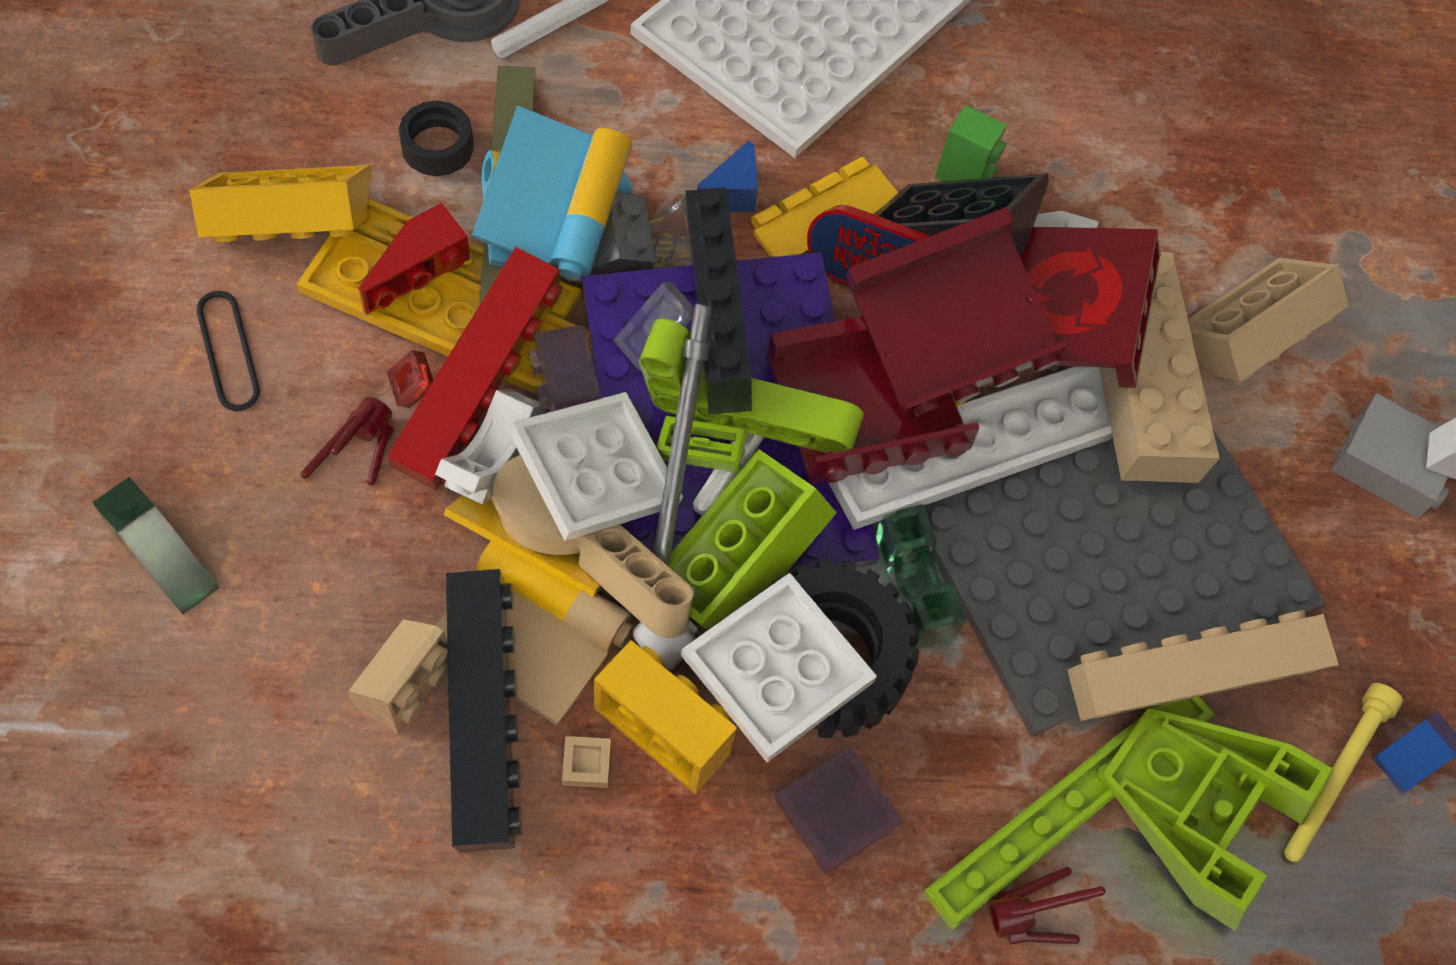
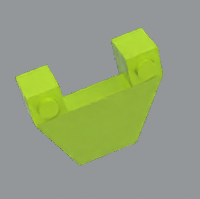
(1195, 790)

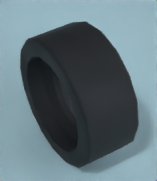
(431, 115)

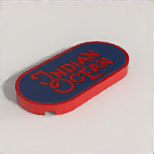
(854, 236)

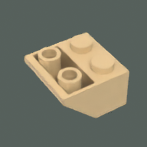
(402, 674)

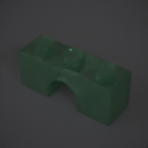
(908, 553)

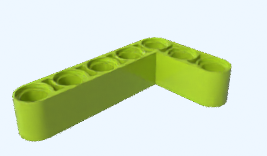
(776, 411)

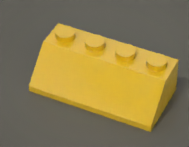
(282, 202)

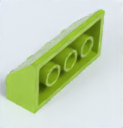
(748, 538)

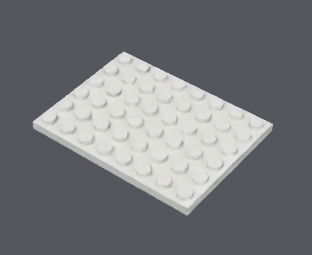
(790, 62)

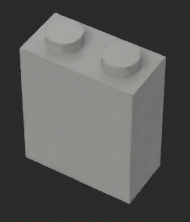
(1389, 457)

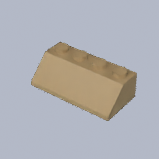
(1266, 316)

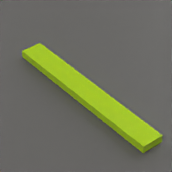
(1036, 829)

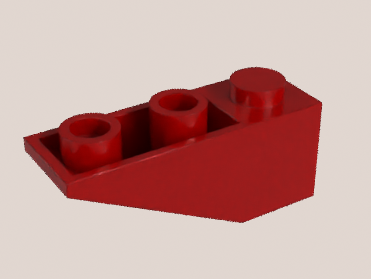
(419, 253)

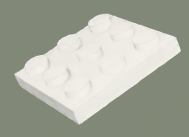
(592, 464)
(778, 666)

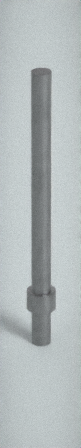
(696, 350)

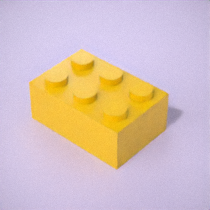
(664, 715)

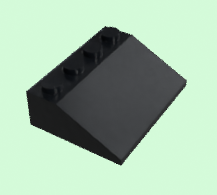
(947, 204)

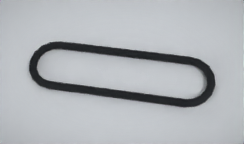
(256, 392)

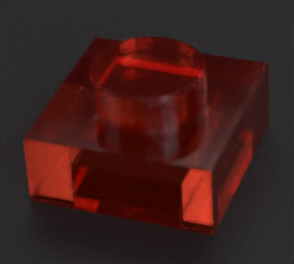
(410, 378)

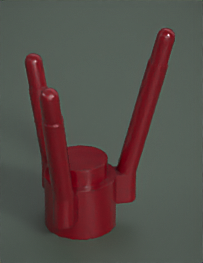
(366, 422)
(1014, 915)

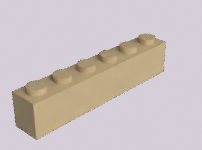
(1201, 666)

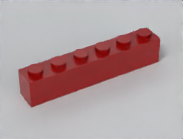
(476, 367)

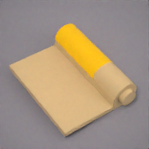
(558, 633)

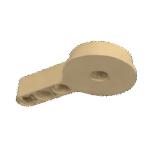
(609, 555)

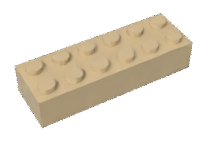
(1164, 422)

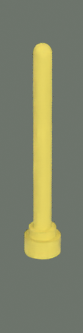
(1378, 706)

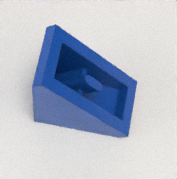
(739, 178)
(1418, 752)

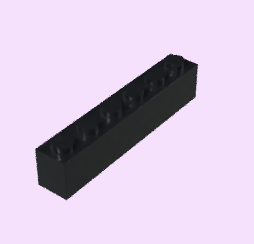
(717, 285)
(480, 712)

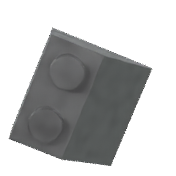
(626, 238)

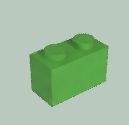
(972, 147)

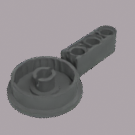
(377, 23)

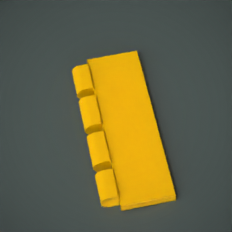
(855, 186)
(486, 522)

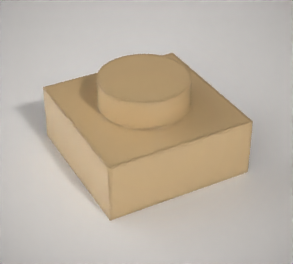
(586, 762)

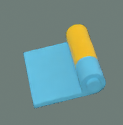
(553, 191)

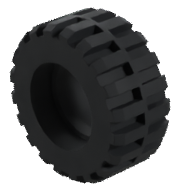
(882, 623)

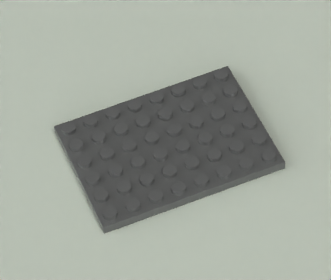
(1096, 563)

